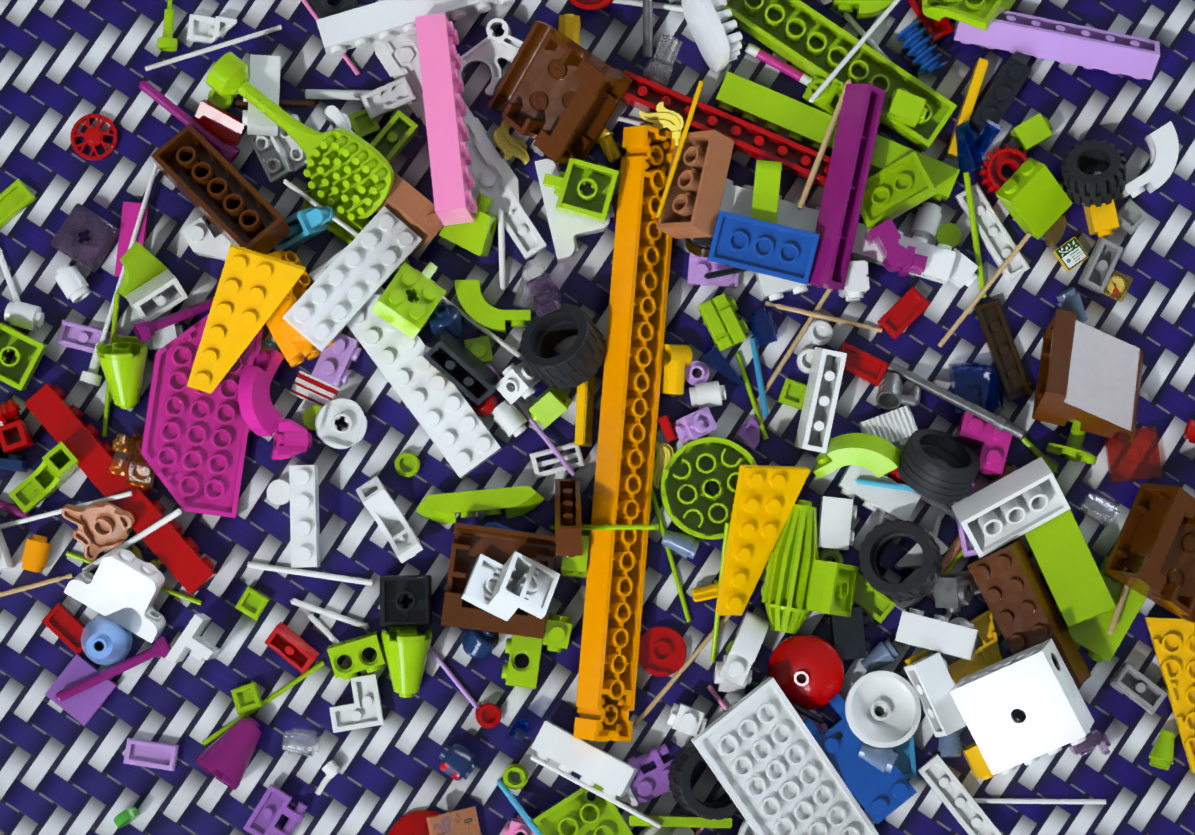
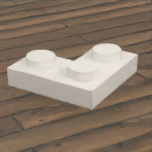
(365, 710)

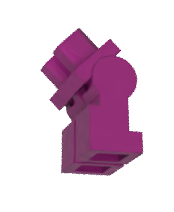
(894, 255)

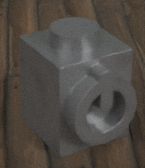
(953, 592)

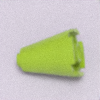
(123, 368)
(406, 657)

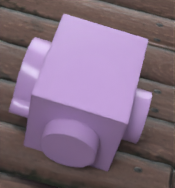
(695, 425)

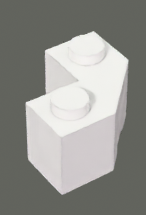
(204, 241)

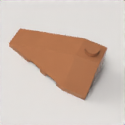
(413, 210)

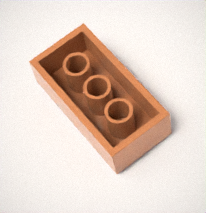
(697, 186)

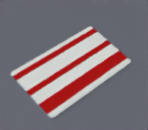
(313, 389)

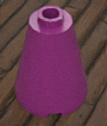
(231, 752)

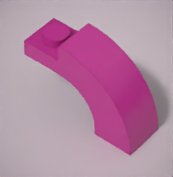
(255, 393)

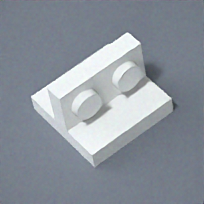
(191, 640)

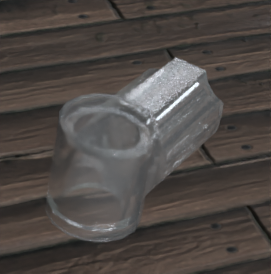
(661, 65)
(523, 297)

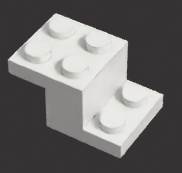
(511, 586)

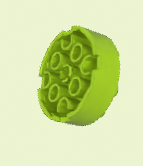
(685, 480)

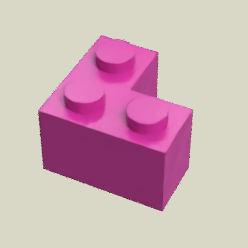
(990, 442)

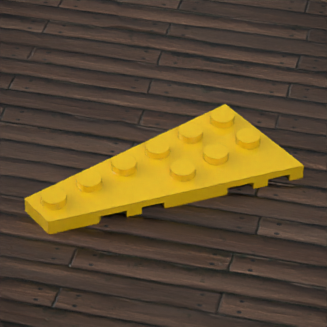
(244, 300)
(758, 516)
(1175, 653)

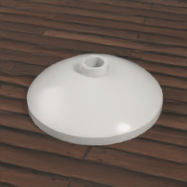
(898, 705)

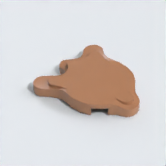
(99, 526)

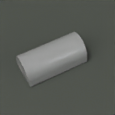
(1100, 265)
(1138, 687)

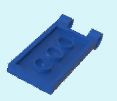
(875, 790)

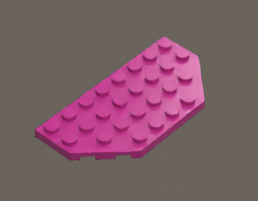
(195, 436)

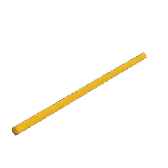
(679, 149)

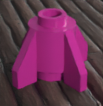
(290, 440)

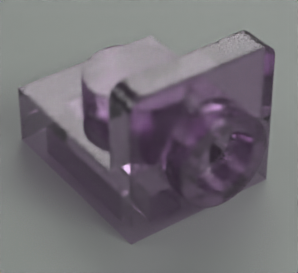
(545, 294)
(1087, 746)

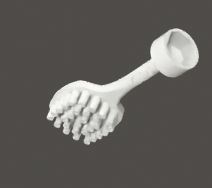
(710, 33)

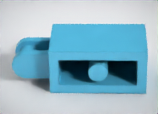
(305, 225)

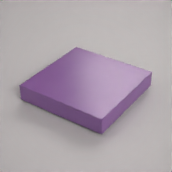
(87, 703)

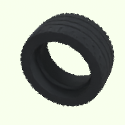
(938, 465)

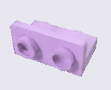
(700, 266)
(336, 360)

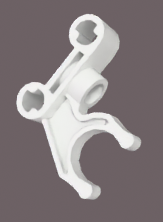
(491, 51)

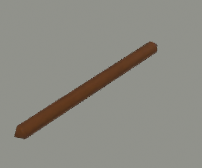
(284, 103)

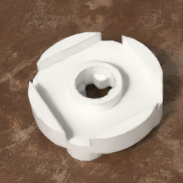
(332, 411)

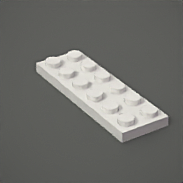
(352, 279)

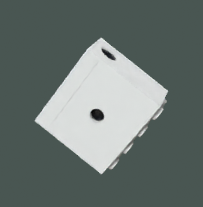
(1022, 708)

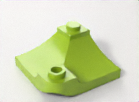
(971, 12)
(582, 817)

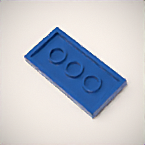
(763, 247)

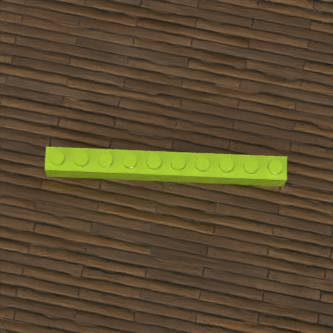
(810, 125)

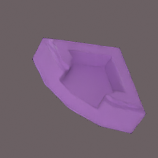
(749, 433)

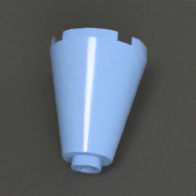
(115, 638)

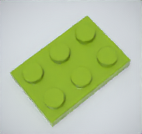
(896, 190)

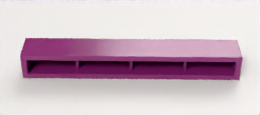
(846, 184)

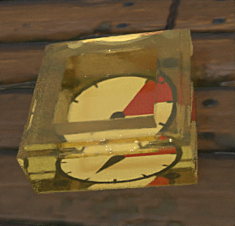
(1117, 286)

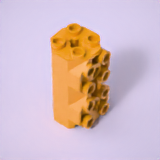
(290, 341)

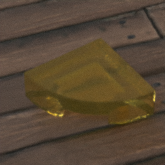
(1055, 232)

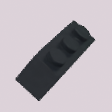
(1000, 94)
(460, 366)

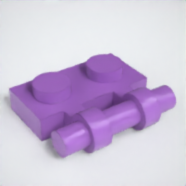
(653, 782)
(270, 810)

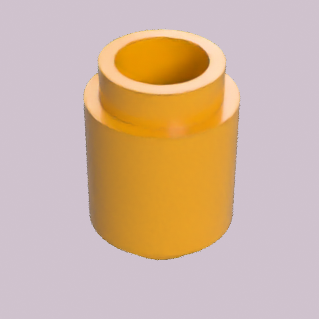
(36, 553)

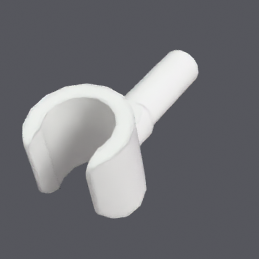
(330, 770)

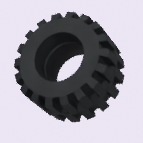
(1093, 188)

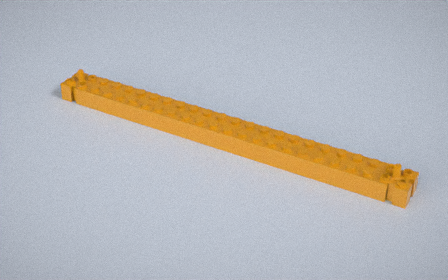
(625, 442)

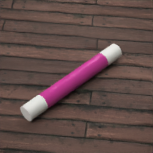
(778, 64)

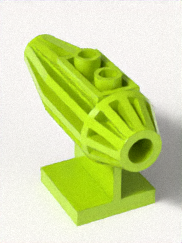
(799, 580)

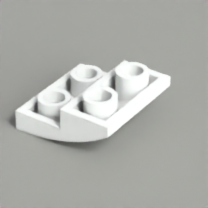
(278, 154)

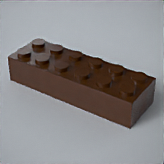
(220, 192)
(1024, 605)

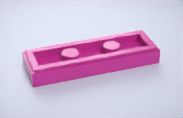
(128, 220)

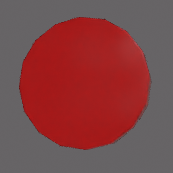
(661, 651)

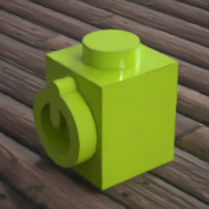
(828, 97)
(557, 632)

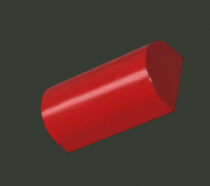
(292, 648)

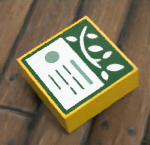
(1070, 254)

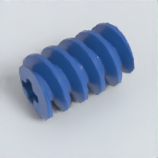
(920, 49)

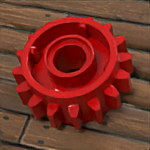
(992, 168)

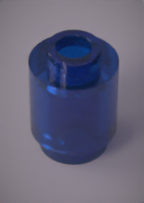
(763, 326)

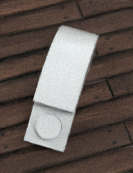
(1163, 159)
(744, 649)

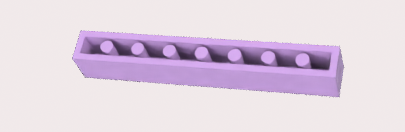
(1065, 43)

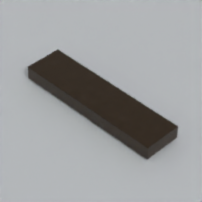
(1002, 350)

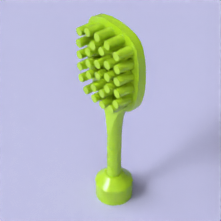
(337, 160)

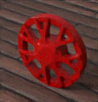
(94, 137)

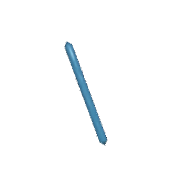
(759, 378)

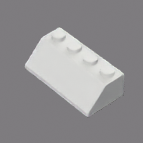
(1010, 507)

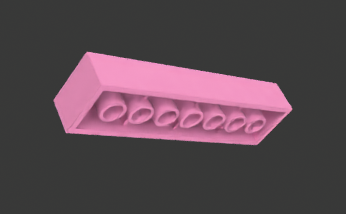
(445, 120)

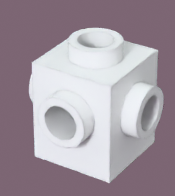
(517, 382)

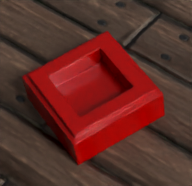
(667, 428)

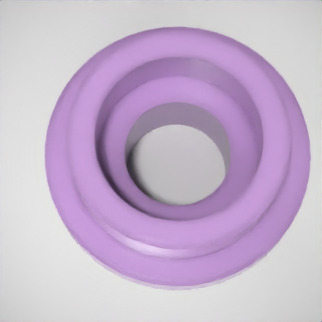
(696, 365)

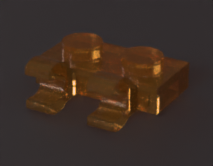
(136, 469)

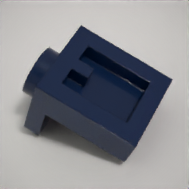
(12, 462)

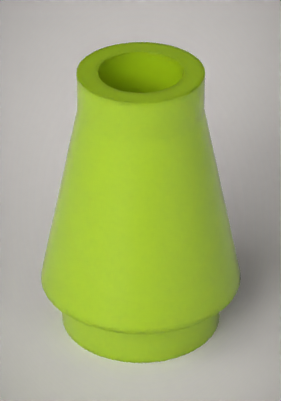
(1163, 751)

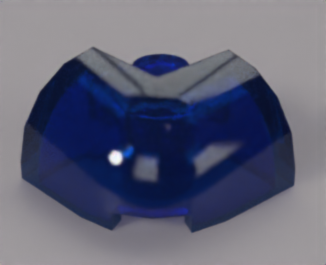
(977, 384)

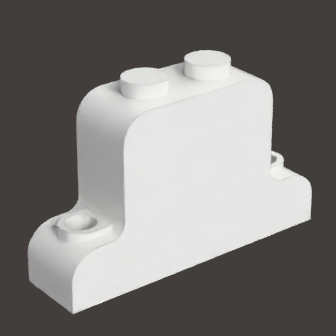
(563, 226)
(123, 592)

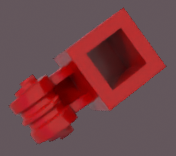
(15, 432)

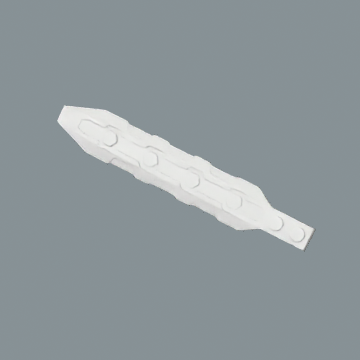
(490, 171)

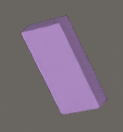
(151, 754)

